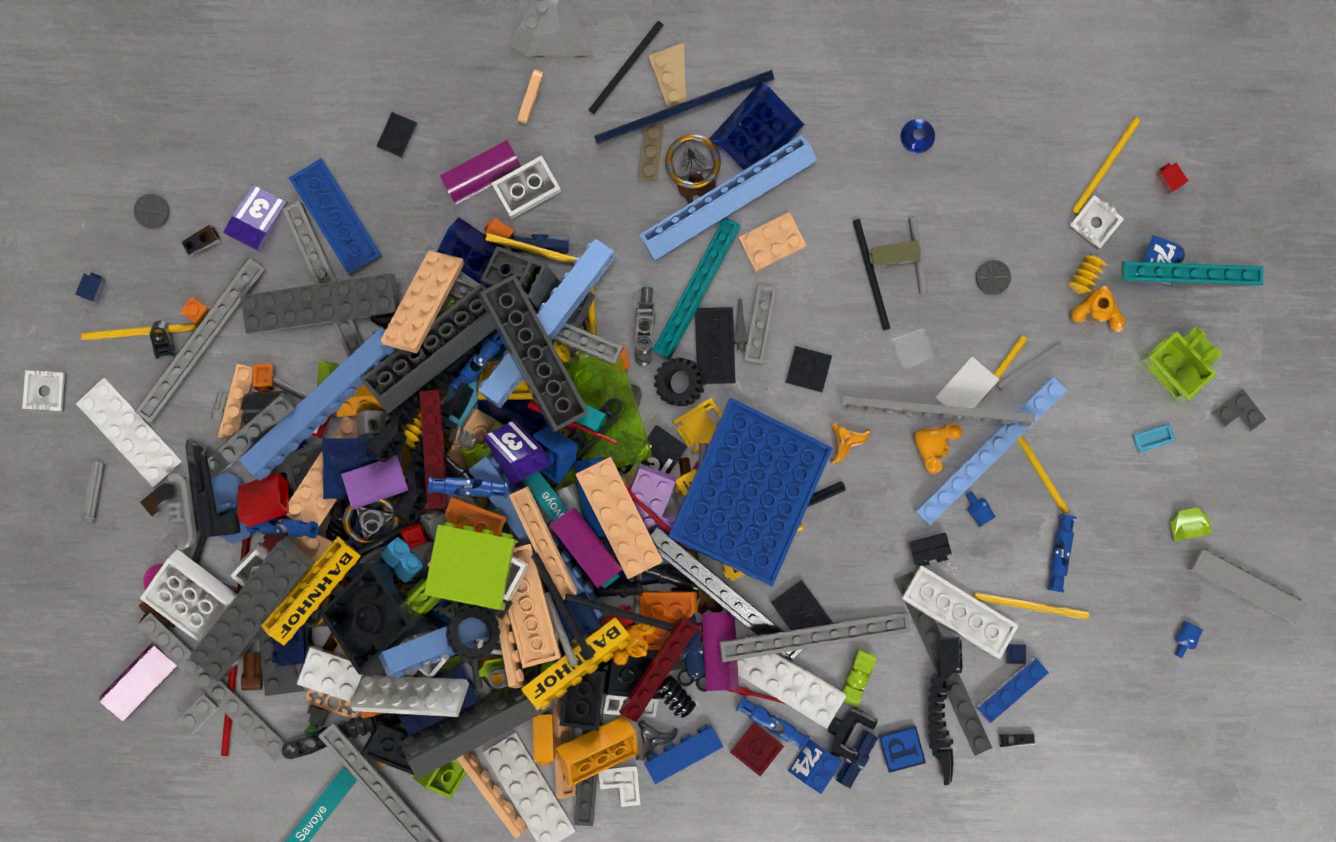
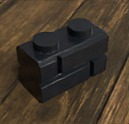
(929, 549)

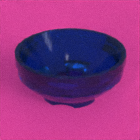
(912, 144)

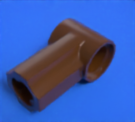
(251, 677)

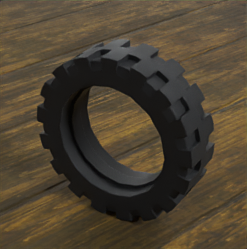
(478, 613)

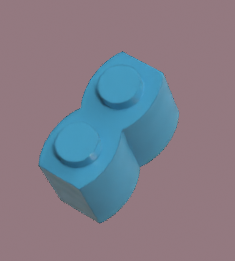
(401, 559)

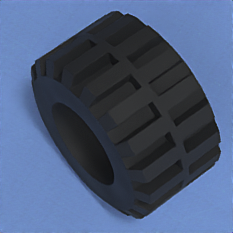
(664, 376)

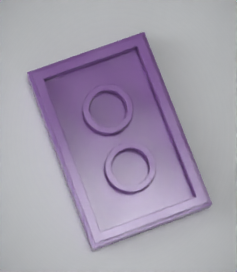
(374, 482)

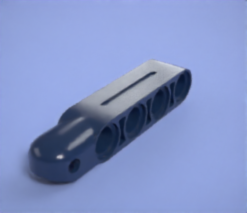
(693, 651)

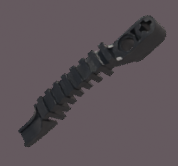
(393, 436)
(414, 499)
(950, 663)
(350, 728)

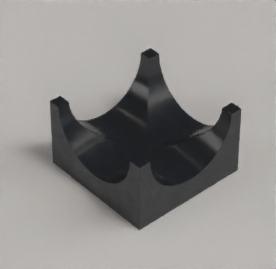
(372, 618)

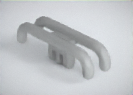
(184, 511)

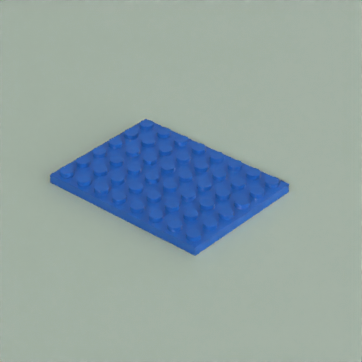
(750, 492)

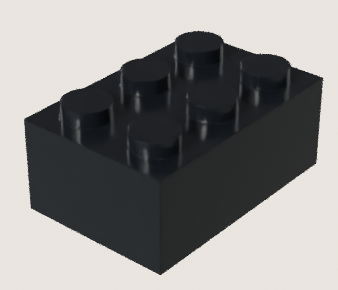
(584, 702)

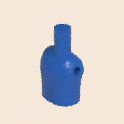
(979, 510)
(1187, 638)

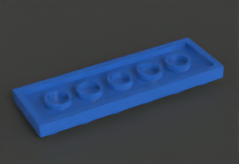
(335, 216)

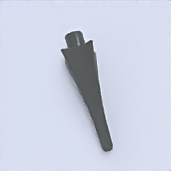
(740, 336)

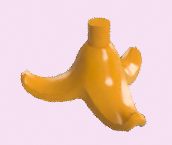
(847, 439)

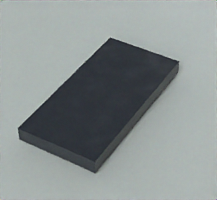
(715, 344)

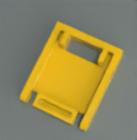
(697, 424)

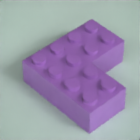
(653, 490)

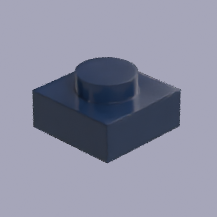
(1016, 654)

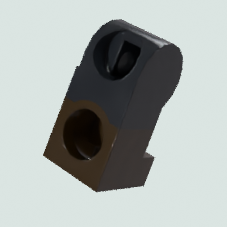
(201, 240)
(158, 497)

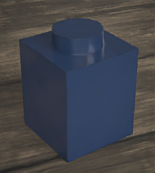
(90, 287)

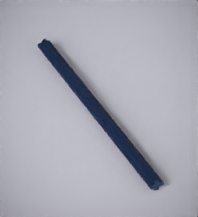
(671, 111)

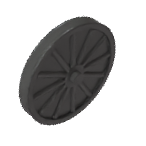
(151, 211)
(993, 277)

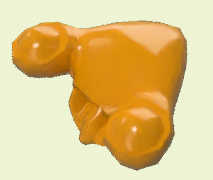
(1102, 307)
(934, 445)
(637, 645)

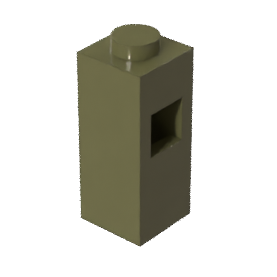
(895, 254)

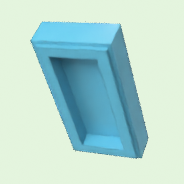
(1154, 438)

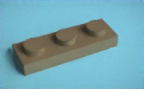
(651, 153)

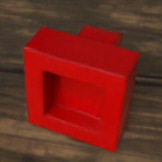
(413, 535)

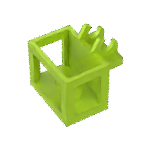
(1183, 363)

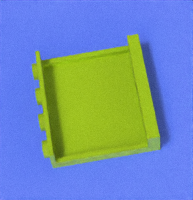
(470, 566)

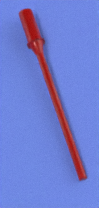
(533, 406)
(648, 511)
(746, 692)

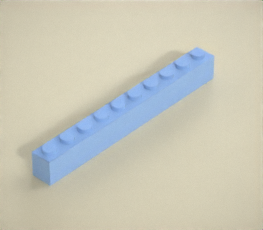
(728, 197)
(552, 315)
(988, 453)

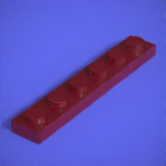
(433, 445)
(658, 669)

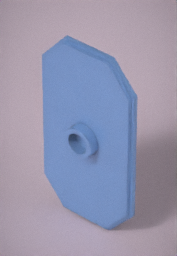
(225, 494)

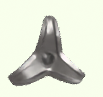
(652, 738)

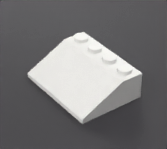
(188, 595)

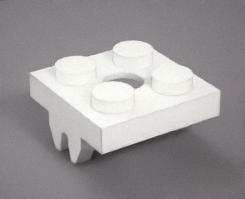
(1102, 210)
(32, 384)

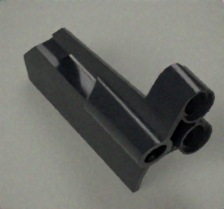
(205, 511)

